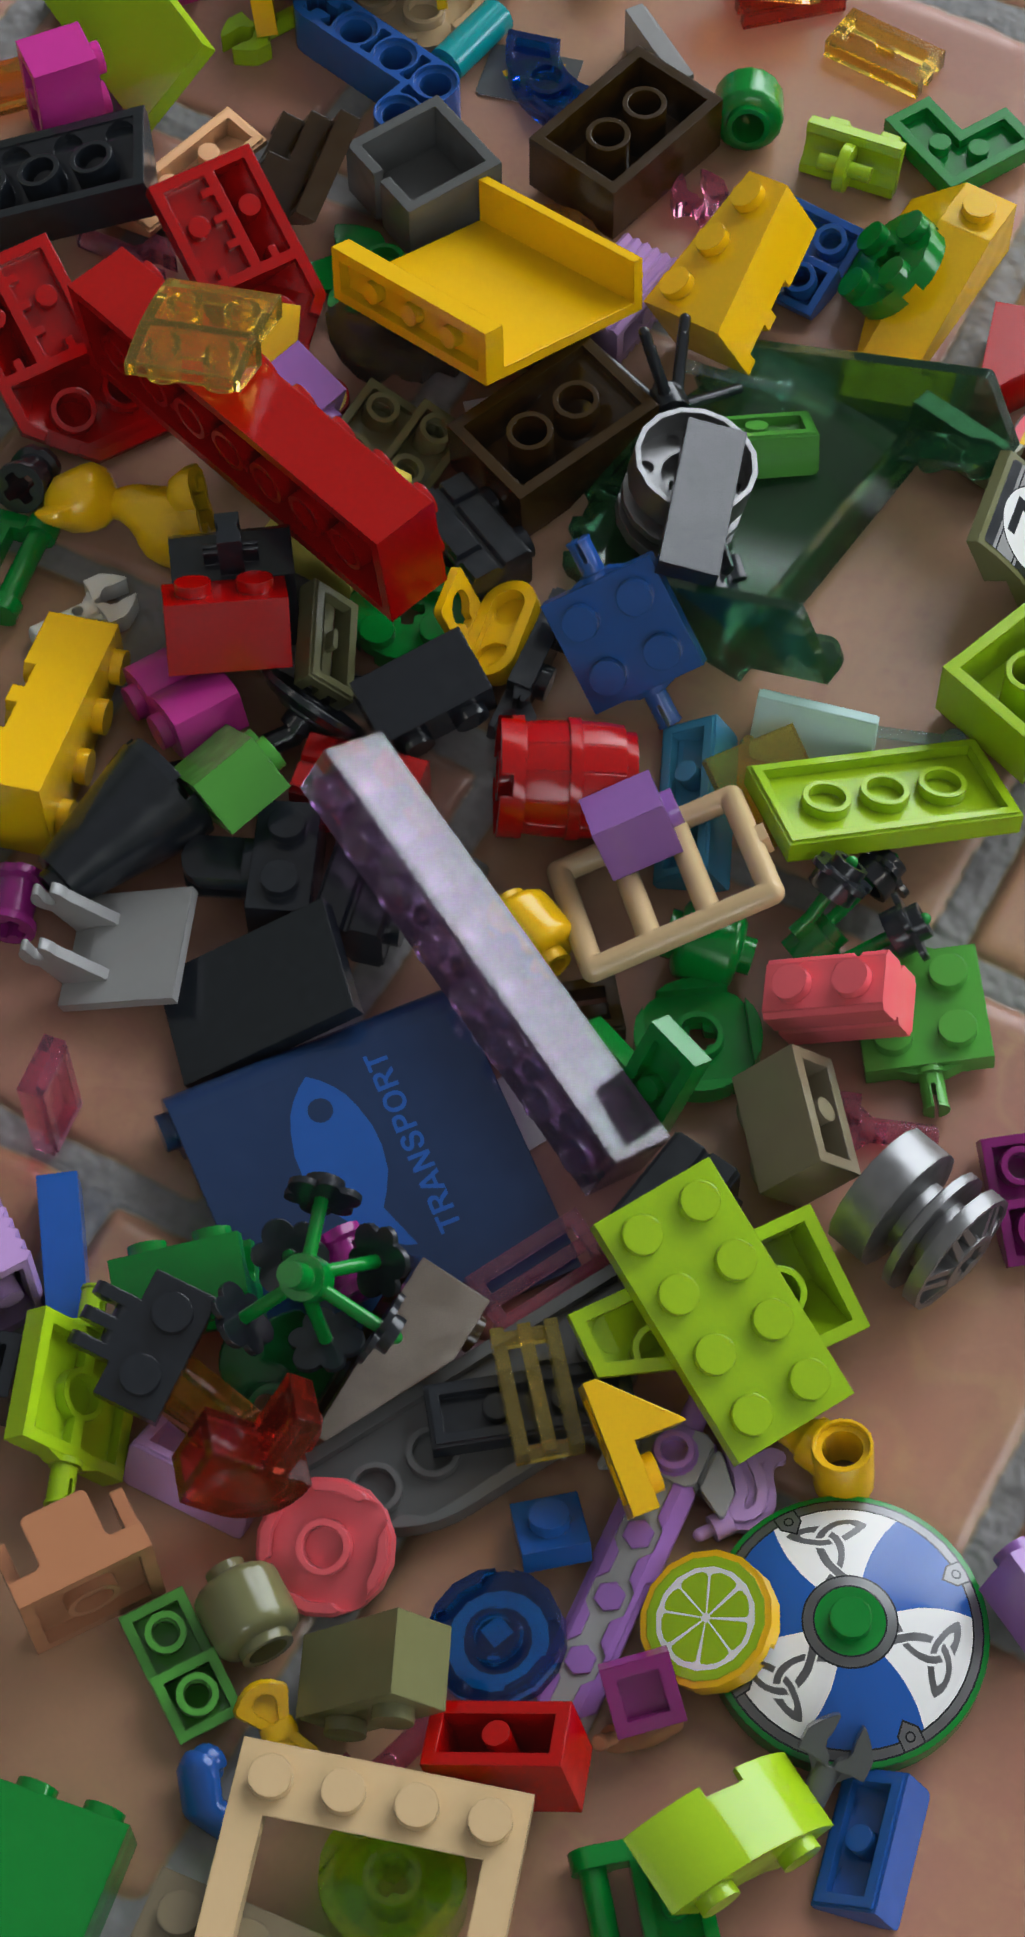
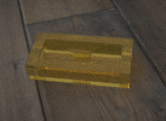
(879, 59)
(526, 1338)

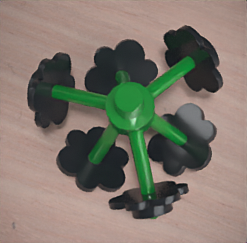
(299, 1268)

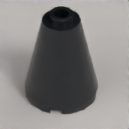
(124, 824)

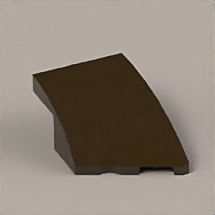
(305, 160)

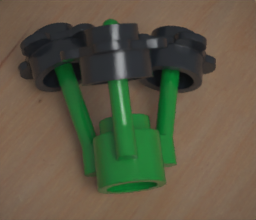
(846, 883)

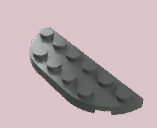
(393, 1447)

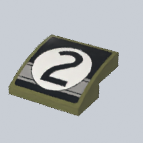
(999, 526)

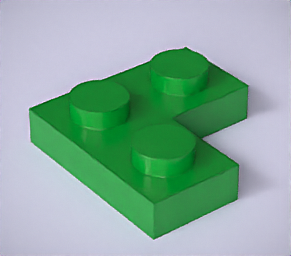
(955, 155)
(662, 1066)

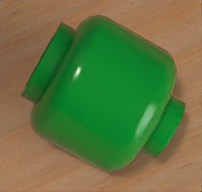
(750, 108)
(713, 955)

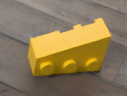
(735, 271)

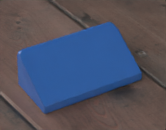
(872, 1848)

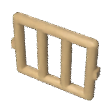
(709, 912)

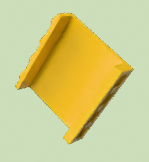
(497, 288)

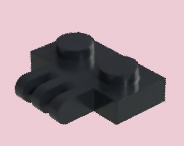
(144, 1342)

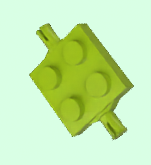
(55, 1404)

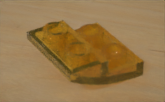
(202, 335)

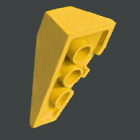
(976, 238)

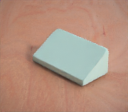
(820, 726)

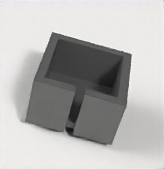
(421, 173)

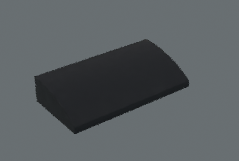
(76, 177)

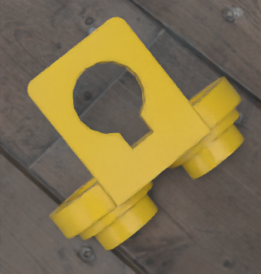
(493, 627)

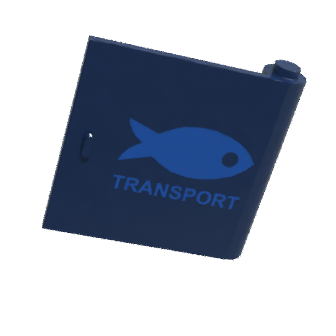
(396, 1113)

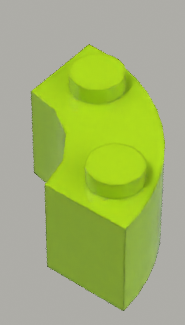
(714, 1843)

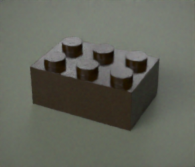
(625, 141)

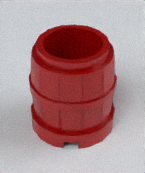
(549, 767)

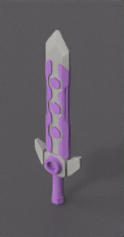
(632, 1558)

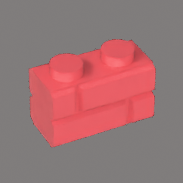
(839, 997)

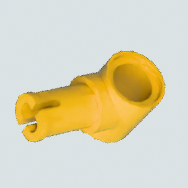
(826, 1441)

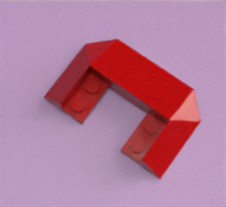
(224, 234)

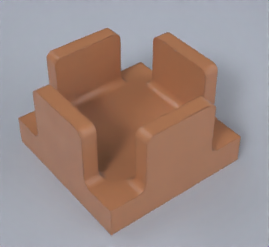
(81, 1569)

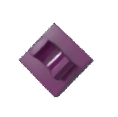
(642, 1692)

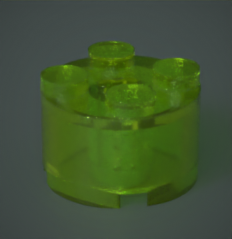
(352, 1896)

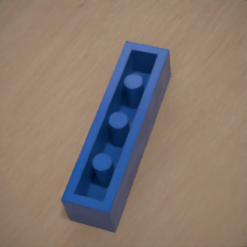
(62, 1240)

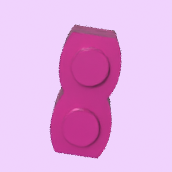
(181, 708)

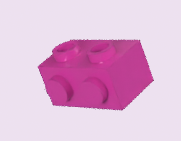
(63, 77)

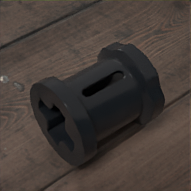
(37, 463)

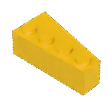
(56, 725)

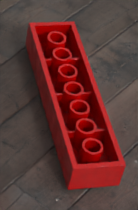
(276, 451)

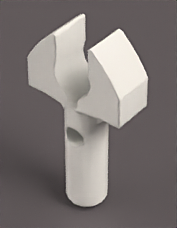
(98, 591)

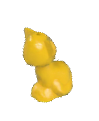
(89, 500)

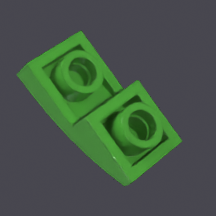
(180, 1665)

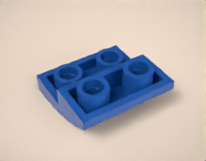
(823, 265)

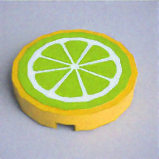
(713, 1618)

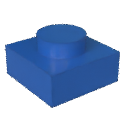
(551, 1532)

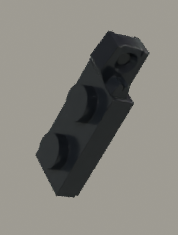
(531, 674)

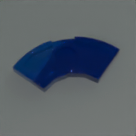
(539, 75)

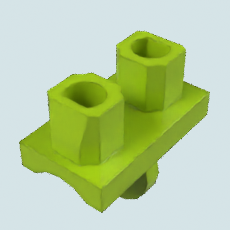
(852, 156)

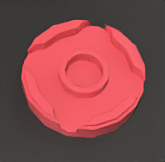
(330, 1547)

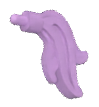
(753, 1495)

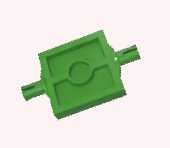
(948, 1028)

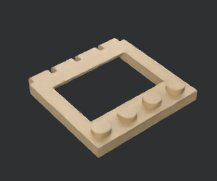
(372, 1803)

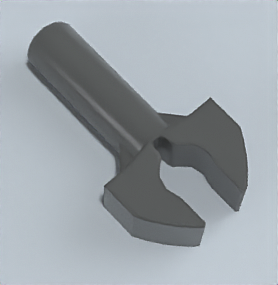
(824, 1775)

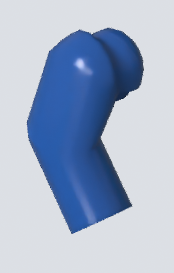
(200, 1787)

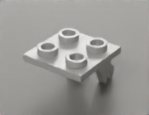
(124, 949)

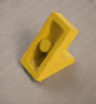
(618, 1423)

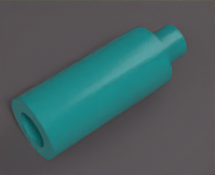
(475, 36)

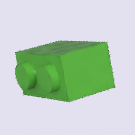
(233, 776)

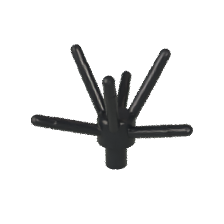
(671, 393)

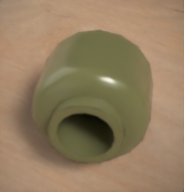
(247, 1611)

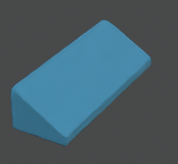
(682, 771)

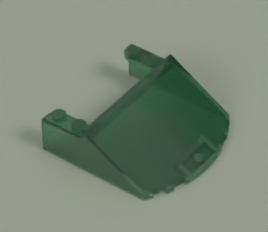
(874, 428)

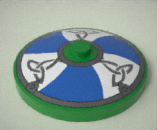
(870, 1627)

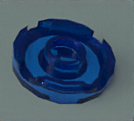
(503, 1636)

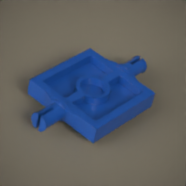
(623, 632)

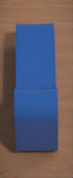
(373, 57)

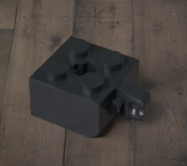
(235, 551)

